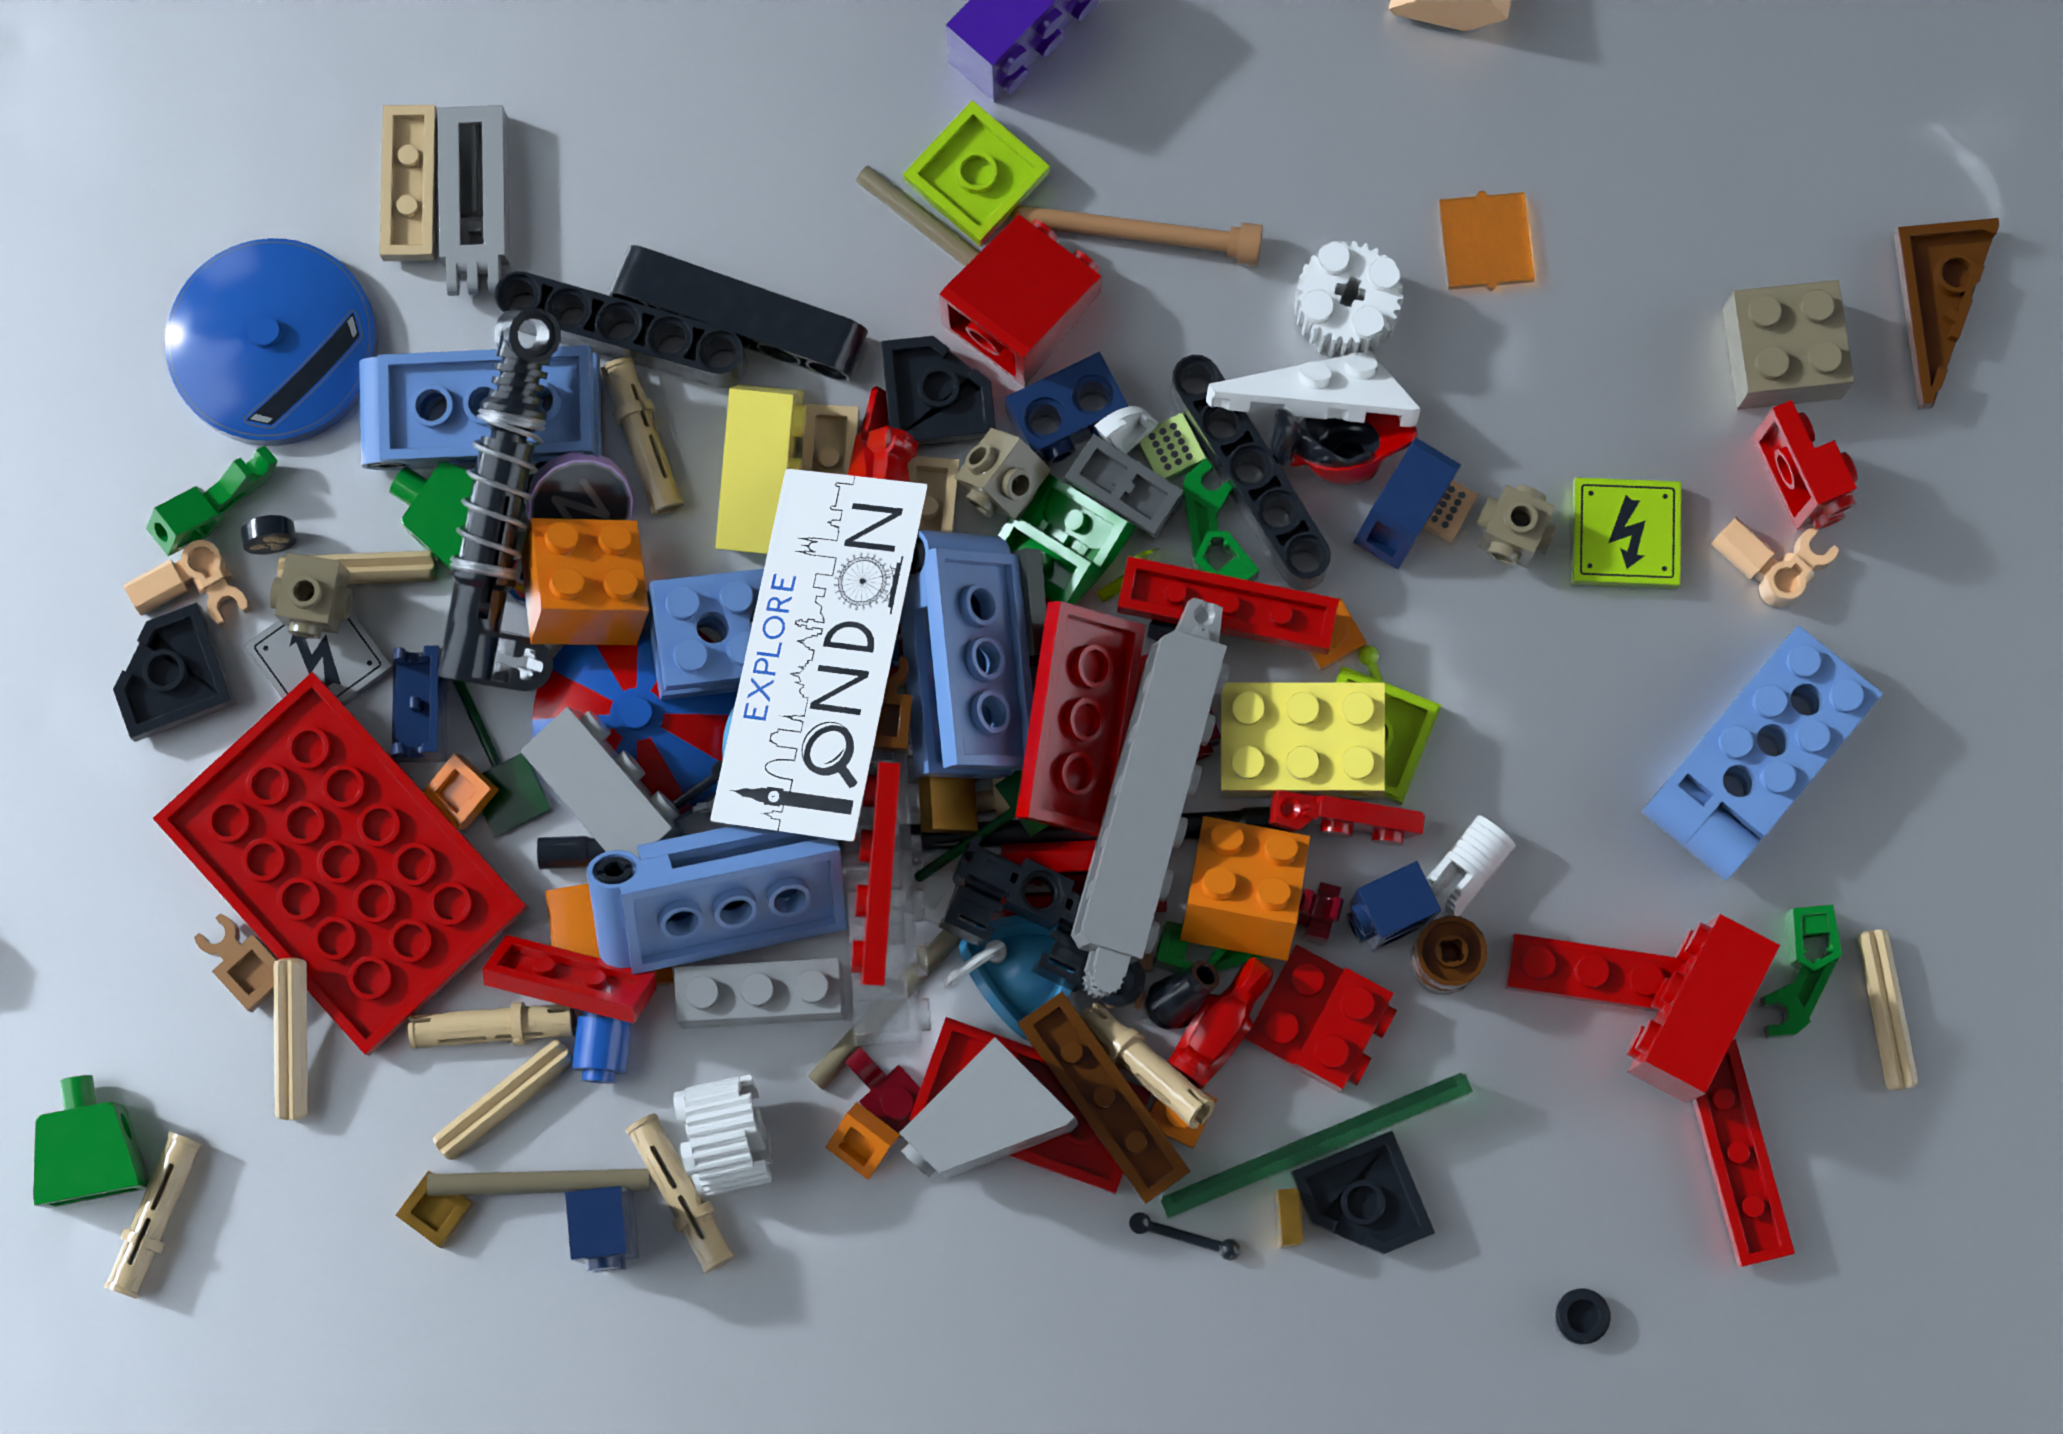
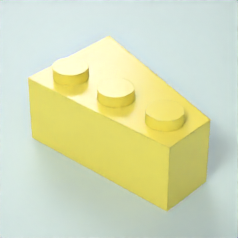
(758, 449)

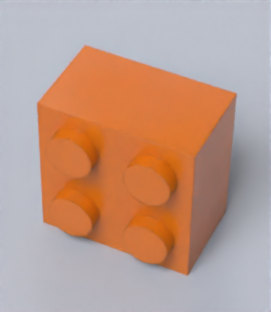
(584, 582)
(1245, 888)

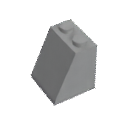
(984, 1116)

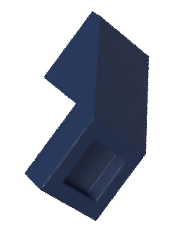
(1406, 503)

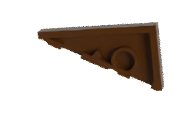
(1937, 279)

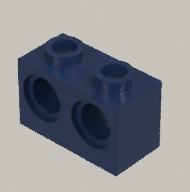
(1058, 397)
(1392, 907)

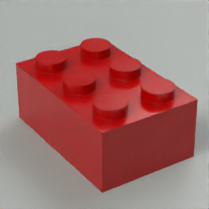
(1701, 1007)

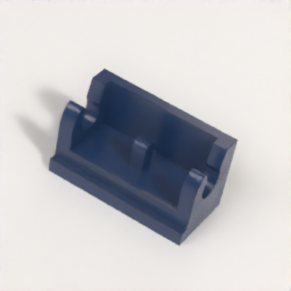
(419, 706)

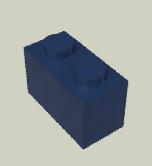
(602, 1228)

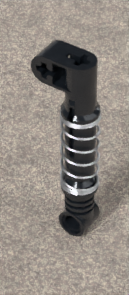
(494, 513)

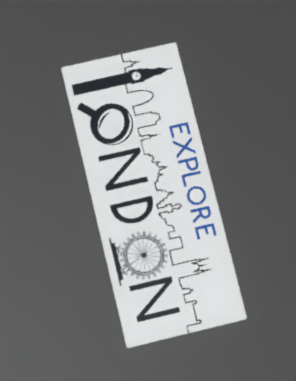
(819, 654)

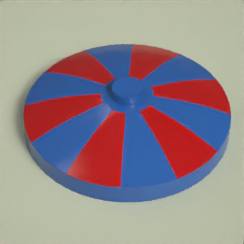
(668, 738)

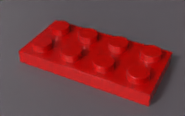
(1078, 716)
(1071, 1155)

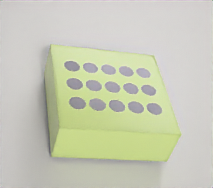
(1171, 448)

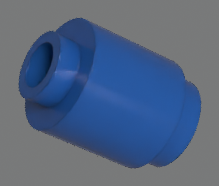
(601, 1047)

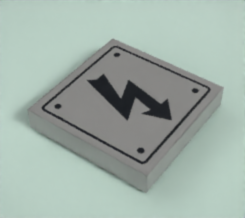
(344, 661)

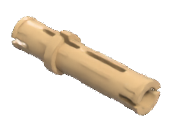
(635, 417)
(479, 1026)
(1132, 1054)
(710, 1250)
(129, 1275)

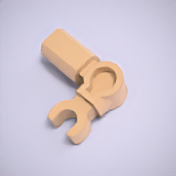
(199, 563)
(1778, 581)

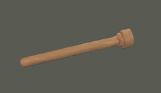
(1239, 243)

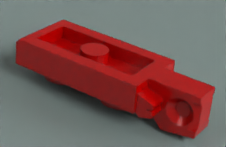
(1342, 816)

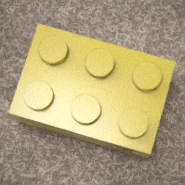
(1303, 739)

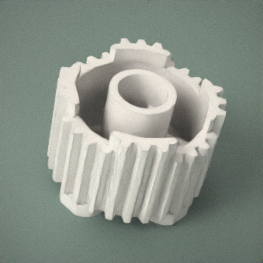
(1353, 273)
(725, 1136)

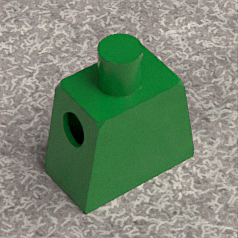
(435, 507)
(85, 1149)

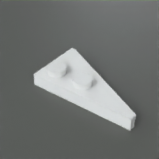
(1322, 389)

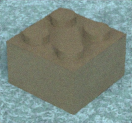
(1788, 344)

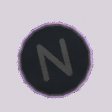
(580, 489)

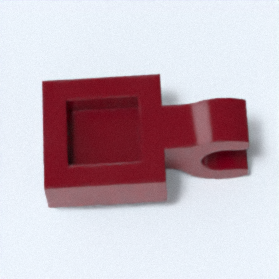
(1319, 911)
(890, 1095)

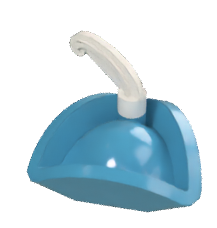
(1005, 967)

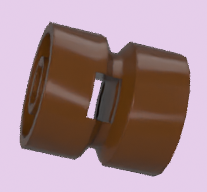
(1448, 954)

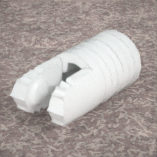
(1474, 857)

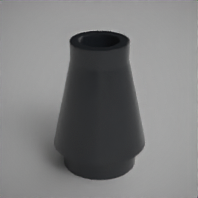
(1178, 997)

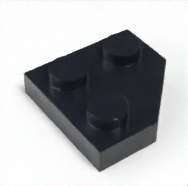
(935, 392)
(172, 675)
(1365, 1196)

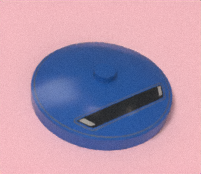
(270, 341)

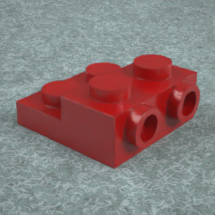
(1810, 480)
(1321, 1019)

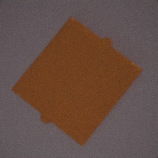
(1486, 240)

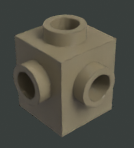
(1001, 474)
(1510, 542)
(311, 595)

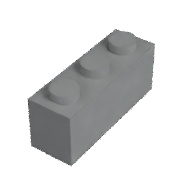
(600, 784)
(759, 993)

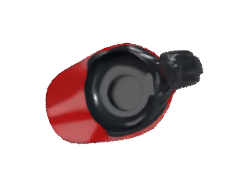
(1338, 448)

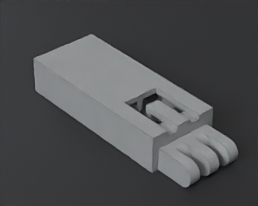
(473, 185)

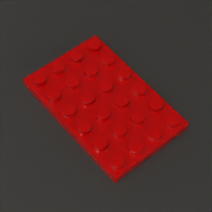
(341, 863)

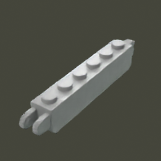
(1149, 797)

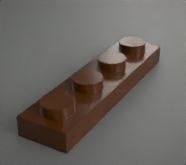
(1103, 1097)

